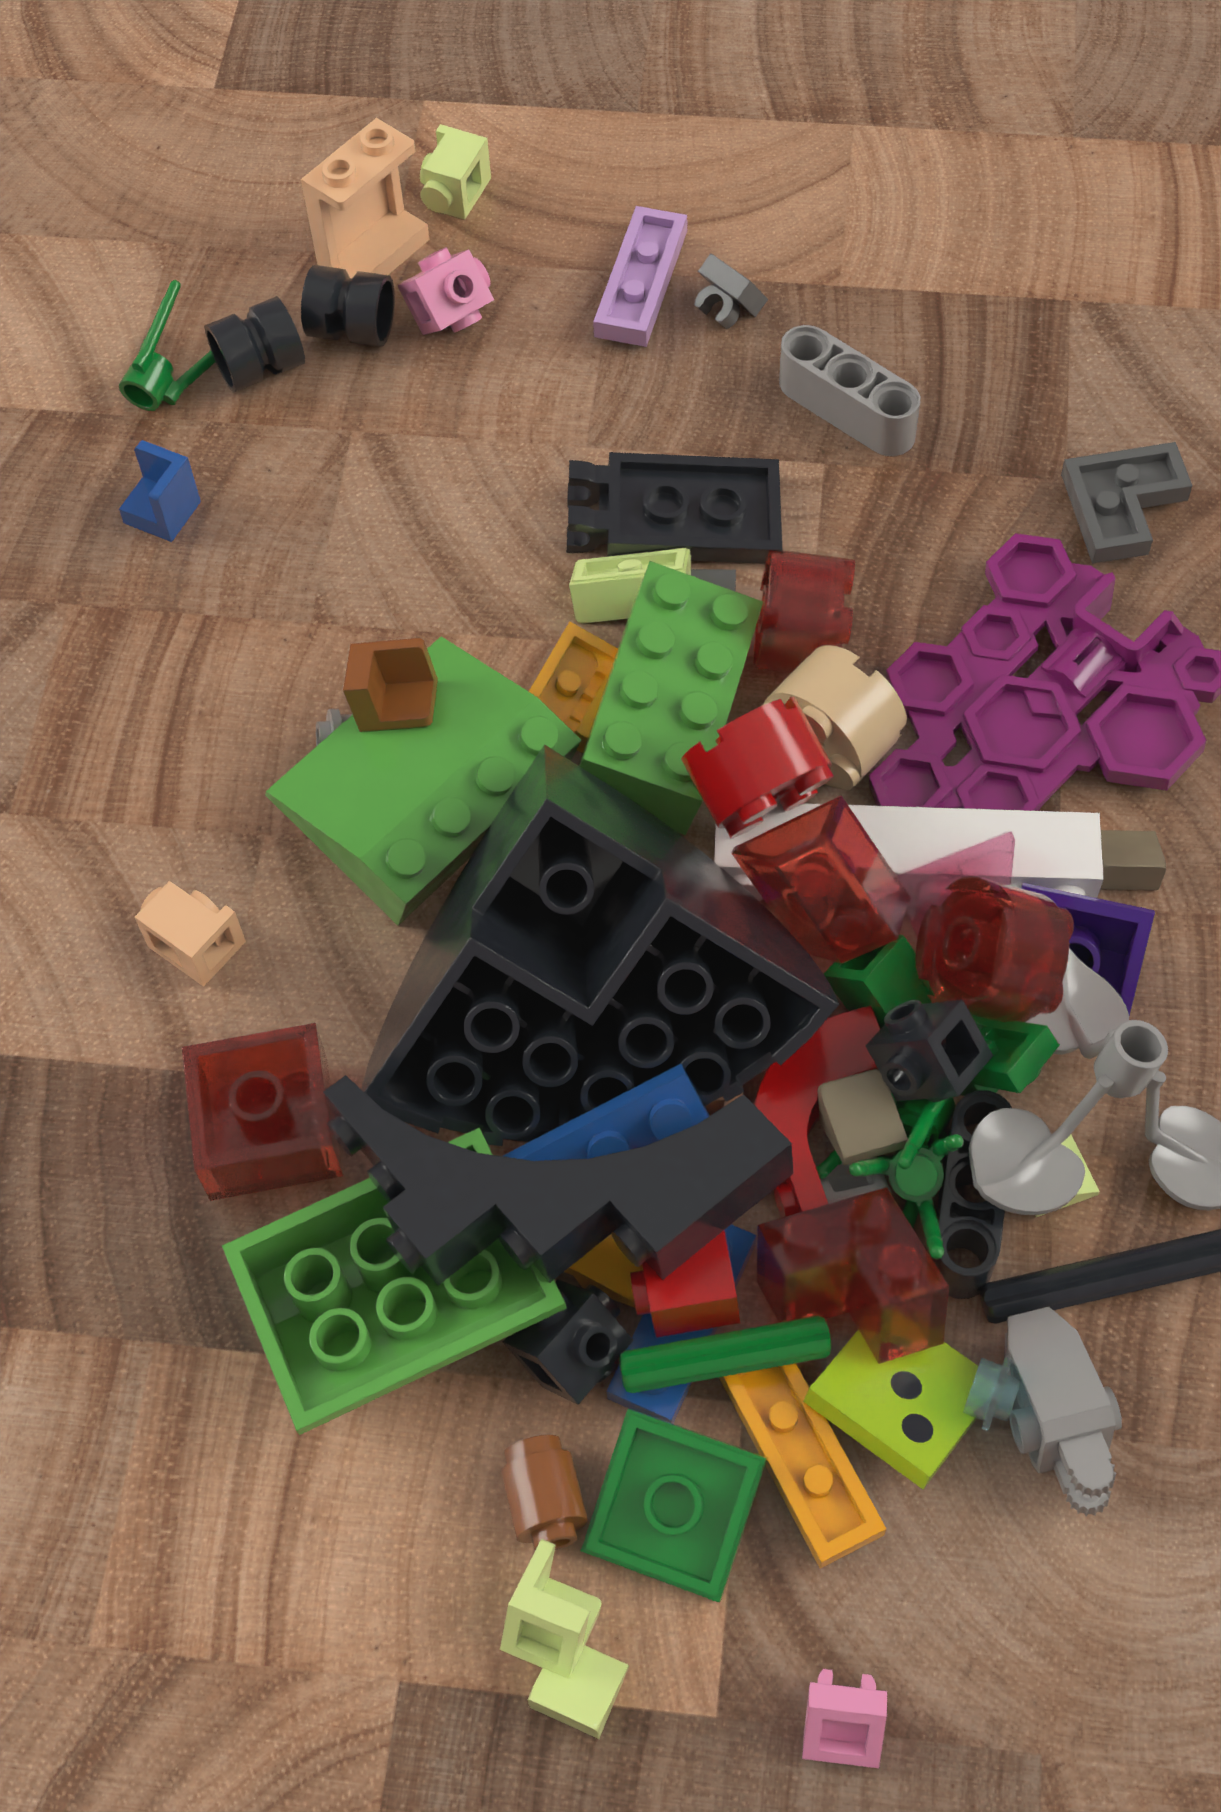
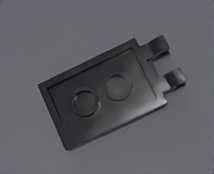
(665, 502)

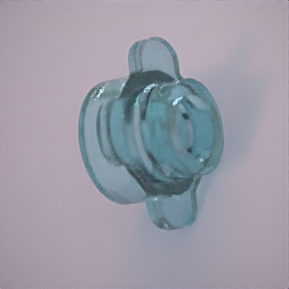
(992, 1392)

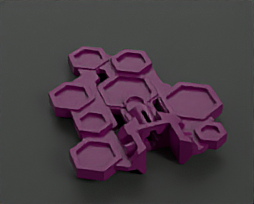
(1028, 729)

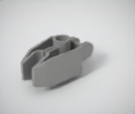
(1061, 1407)

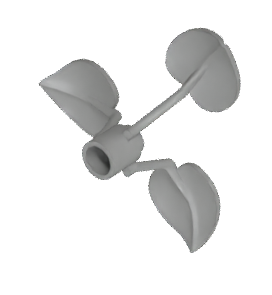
(1027, 1167)

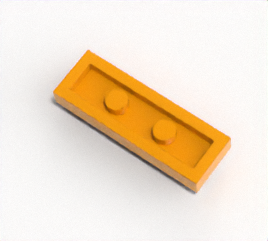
(805, 1462)

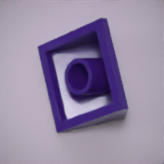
(1106, 937)

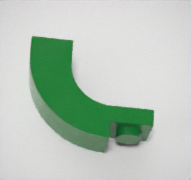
(890, 978)

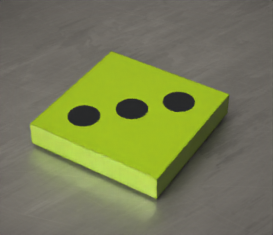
(898, 1408)

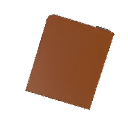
(390, 684)

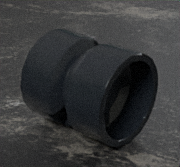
(342, 304)
(255, 344)

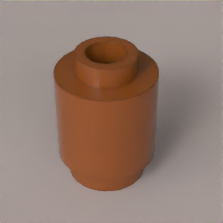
(543, 1491)

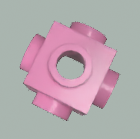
(447, 291)

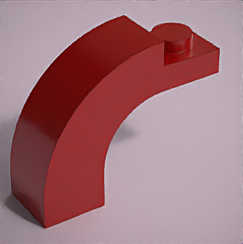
(791, 1097)

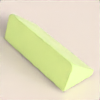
(608, 585)

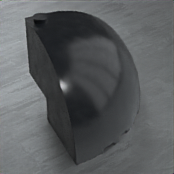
(583, 965)

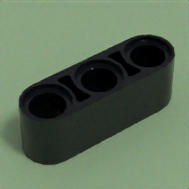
(962, 1222)

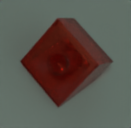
(827, 882)

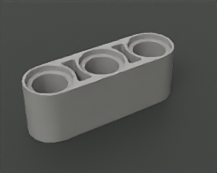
(849, 390)

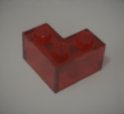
(856, 1261)

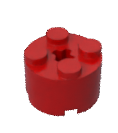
(759, 763)

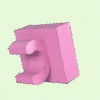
(844, 1722)

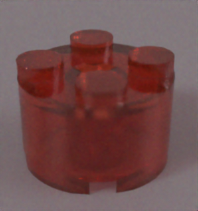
(801, 608)
(995, 950)

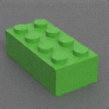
(669, 689)

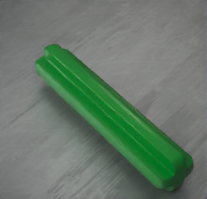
(725, 1354)

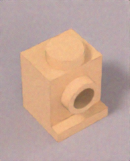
(189, 931)

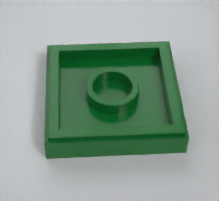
(674, 1504)

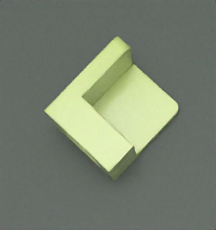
(548, 1619)

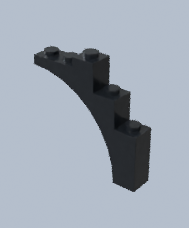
(550, 1213)

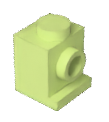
(455, 172)

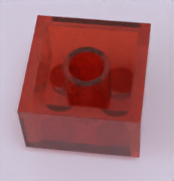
(260, 1112)

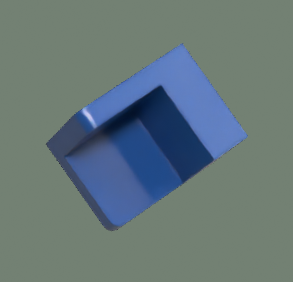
(163, 495)

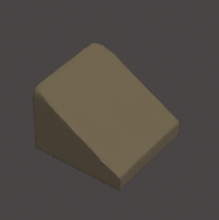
(1132, 860)
(860, 1117)

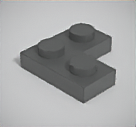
(1114, 487)

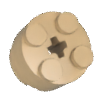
(848, 711)

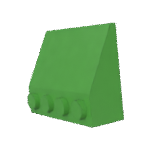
(416, 801)
(352, 1320)

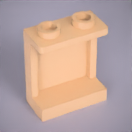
(359, 204)

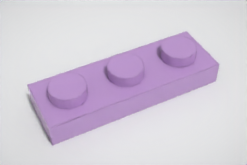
(640, 276)

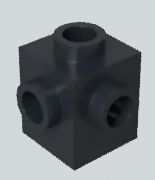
(929, 1050)
(573, 1346)

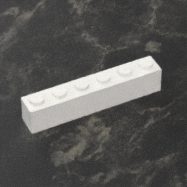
(1049, 848)

